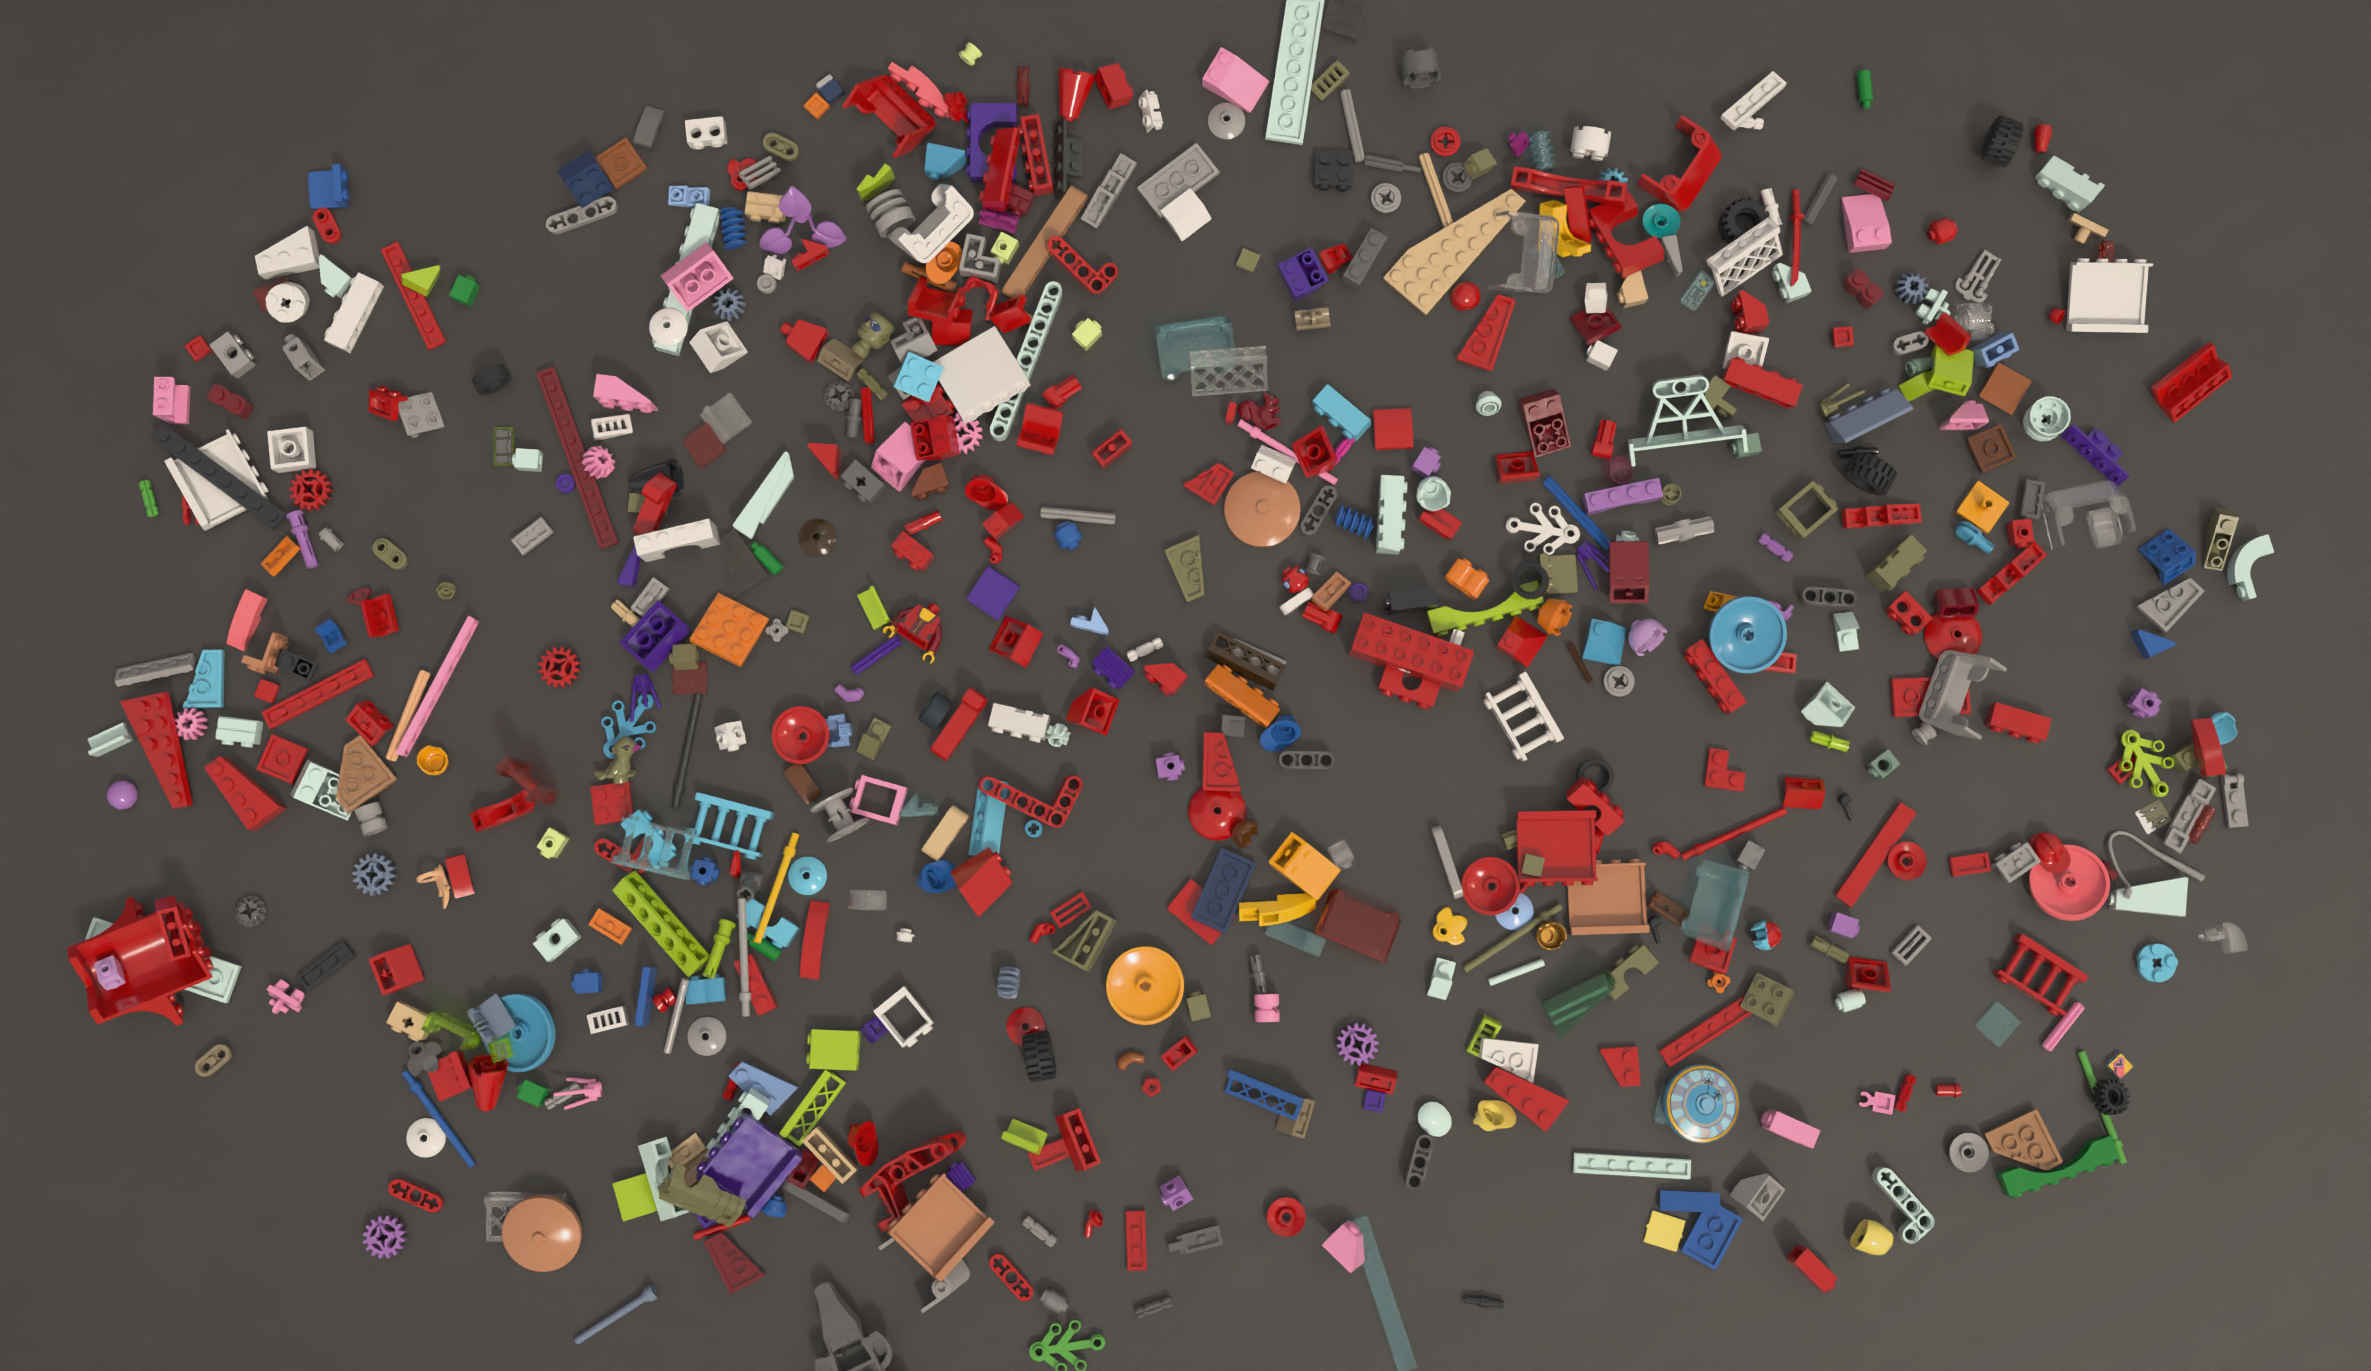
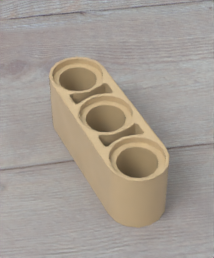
(945, 833)

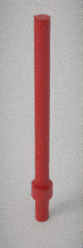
(1700, 849)

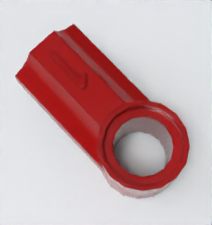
(1057, 395)
(1603, 444)
(1328, 620)

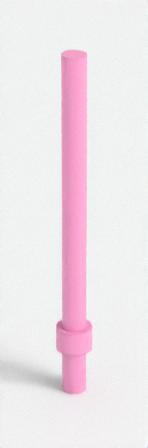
(1255, 432)

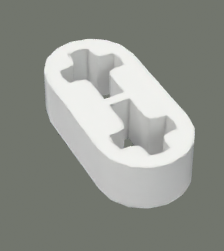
(1296, 601)

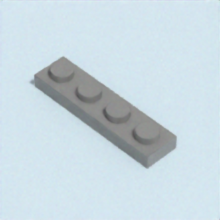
(155, 669)

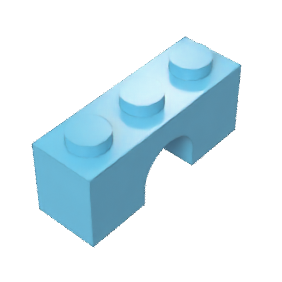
(658, 839)
(781, 933)

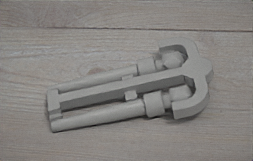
(1968, 294)

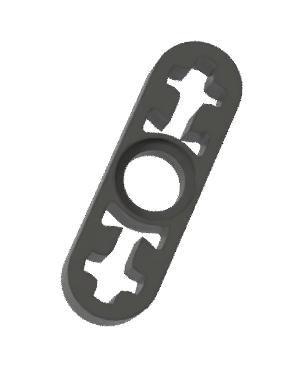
(1321, 496)

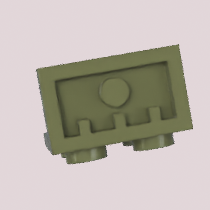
(1561, 573)
(1767, 999)

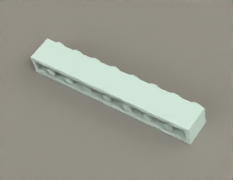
(701, 230)

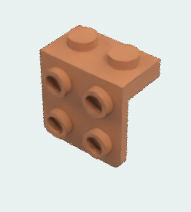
(276, 644)

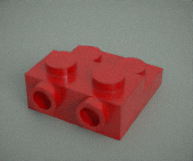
(937, 405)

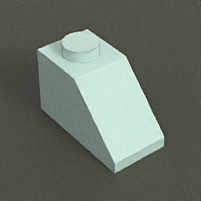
(333, 278)

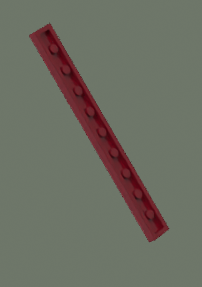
(574, 451)

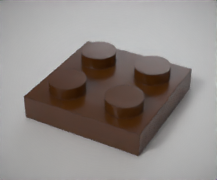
(1991, 448)

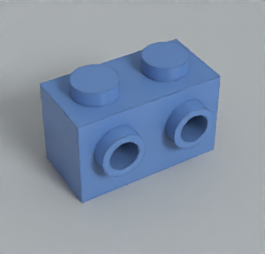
(1994, 349)

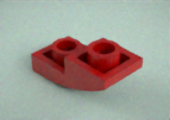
(459, 875)

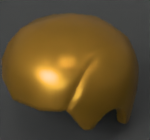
(1550, 935)

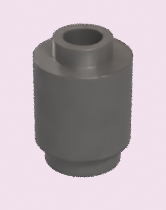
(1054, 1301)

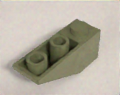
(2219, 538)

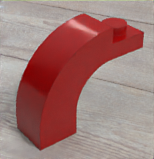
(501, 812)

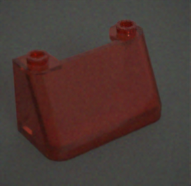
(1357, 926)

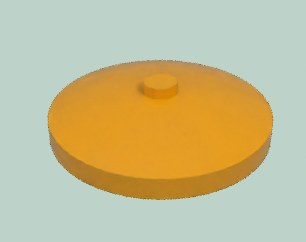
(1145, 985)

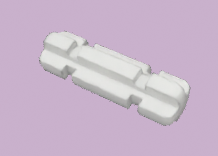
(1750, 122)
(1144, 649)

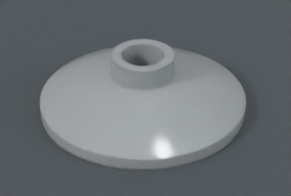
(1224, 129)
(716, 1033)
(1978, 1152)

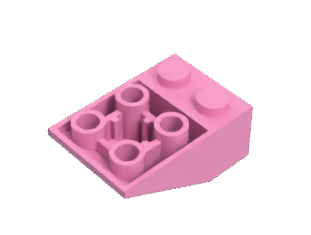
(614, 392)

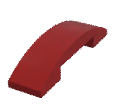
(814, 939)

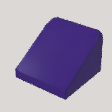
(874, 1029)

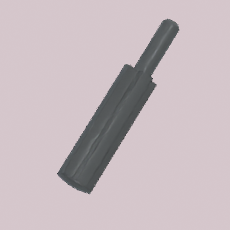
(1390, 164)

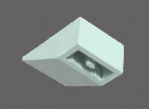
(319, 788)

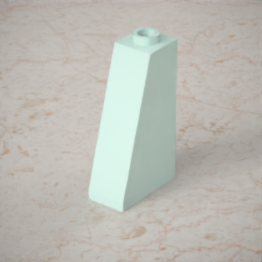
(2159, 898)

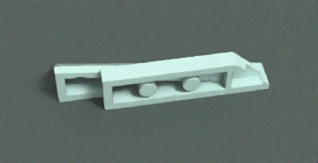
(765, 497)

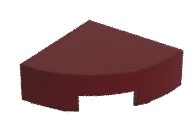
(359, 595)
(2112, 872)

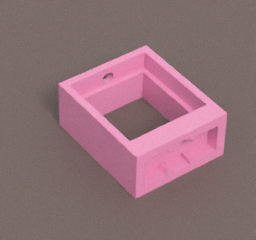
(897, 806)
(1789, 1128)

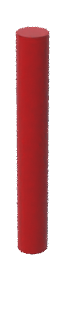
(720, 1227)

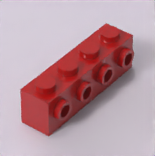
(1037, 157)
(1762, 383)
(1714, 676)

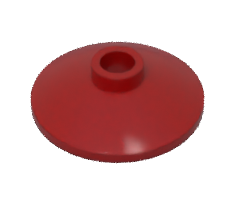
(1916, 860)
(1020, 1016)
(1288, 1227)

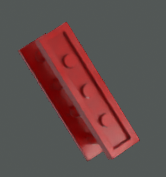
(2057, 966)

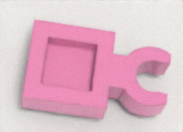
(1881, 1102)

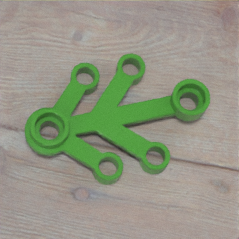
(1064, 1347)

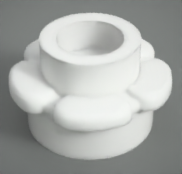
(905, 935)

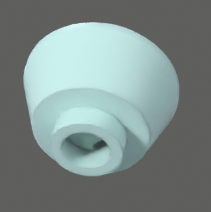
(1488, 403)

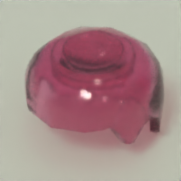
(1619, 470)

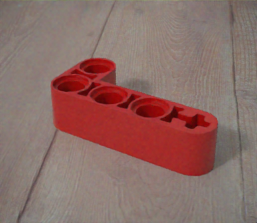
(1078, 262)
(658, 496)
(959, 724)

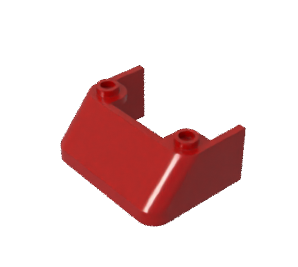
(895, 109)
(1681, 192)

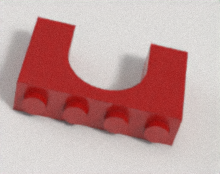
(1625, 258)

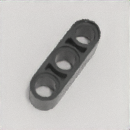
(1836, 594)
(1297, 764)
(1421, 1171)

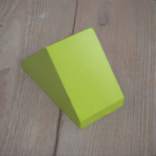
(421, 280)
(1916, 386)

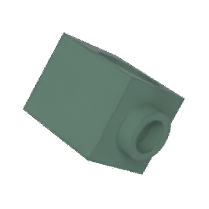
(1753, 445)
(1890, 764)

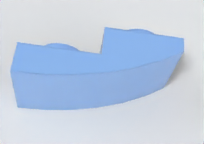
(688, 197)

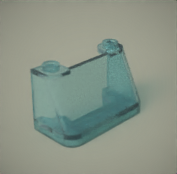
(1180, 338)
(1716, 904)

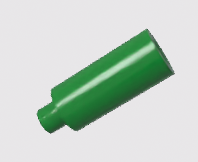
(1865, 88)
(767, 558)
(766, 947)

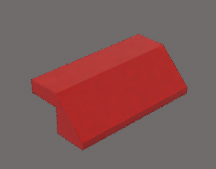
(2191, 382)

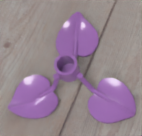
(797, 206)

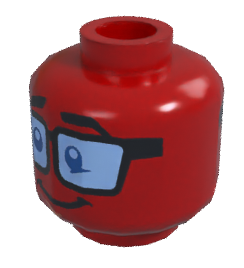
(1295, 579)

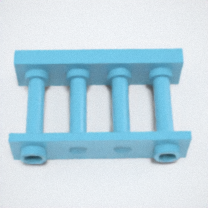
(742, 812)

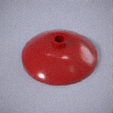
(1940, 635)
(789, 728)
(1210, 824)
(1476, 886)

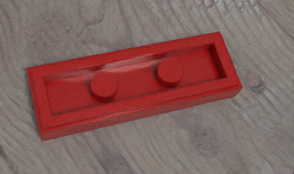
(1578, 213)
(1136, 1240)

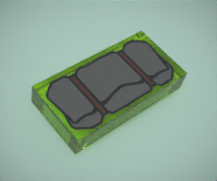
(503, 446)

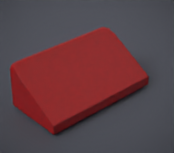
(1376, 1078)

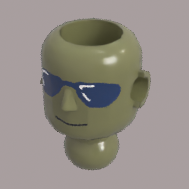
(874, 333)

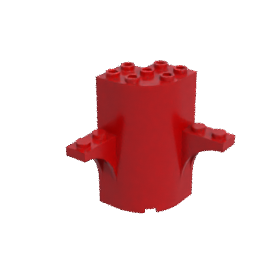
(145, 963)

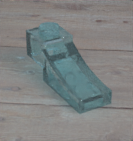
(1297, 938)

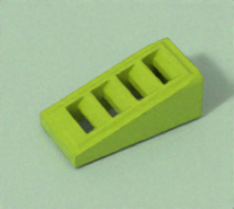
(1485, 1019)

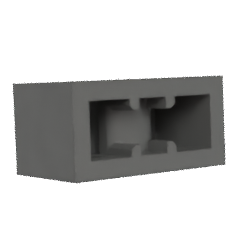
(858, 472)

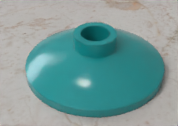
(1661, 214)

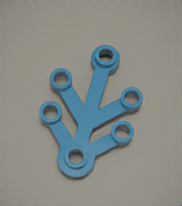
(627, 728)

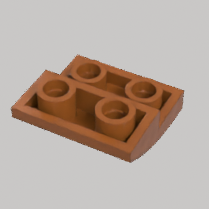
(2005, 388)

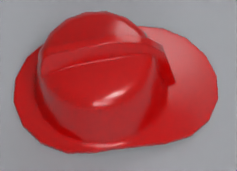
(986, 493)
(2051, 852)
(864, 1142)

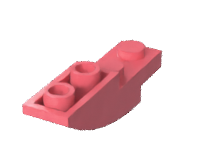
(927, 92)

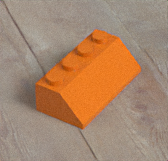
(1242, 696)

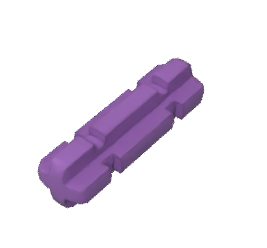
(1775, 547)

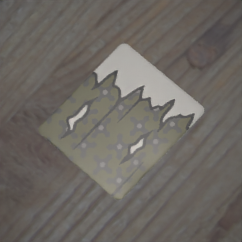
(2153, 816)

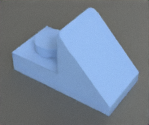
(1095, 625)

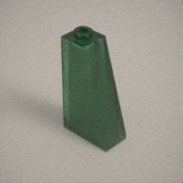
(1577, 1001)

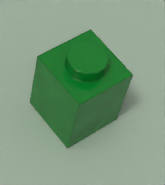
(465, 290)
(532, 1092)

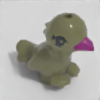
(620, 767)

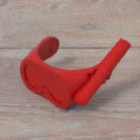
(973, 282)

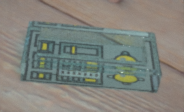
(1697, 291)

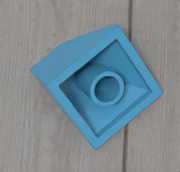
(943, 161)
(1604, 642)

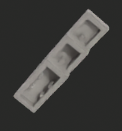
(1109, 190)

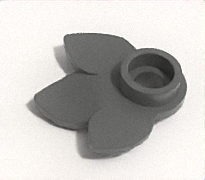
(425, 1059)

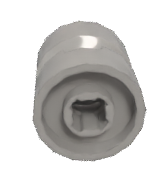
(371, 819)

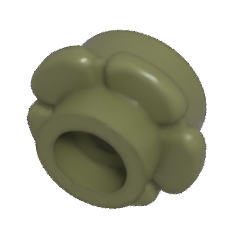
(446, 590)

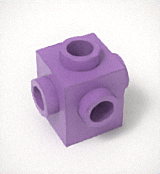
(2144, 703)
(1164, 772)
(1175, 1193)

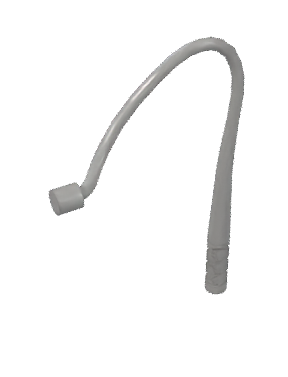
(2182, 867)

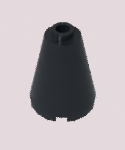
(667, 468)

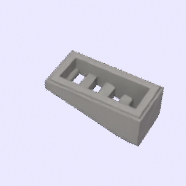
(1672, 253)

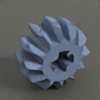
(1908, 281)
(724, 300)
(1008, 982)

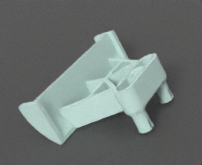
(1666, 389)

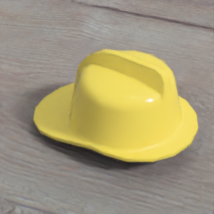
(1494, 1115)

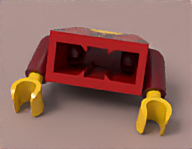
(920, 627)

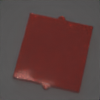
(704, 445)
(690, 681)

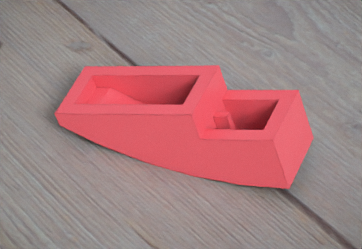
(245, 619)

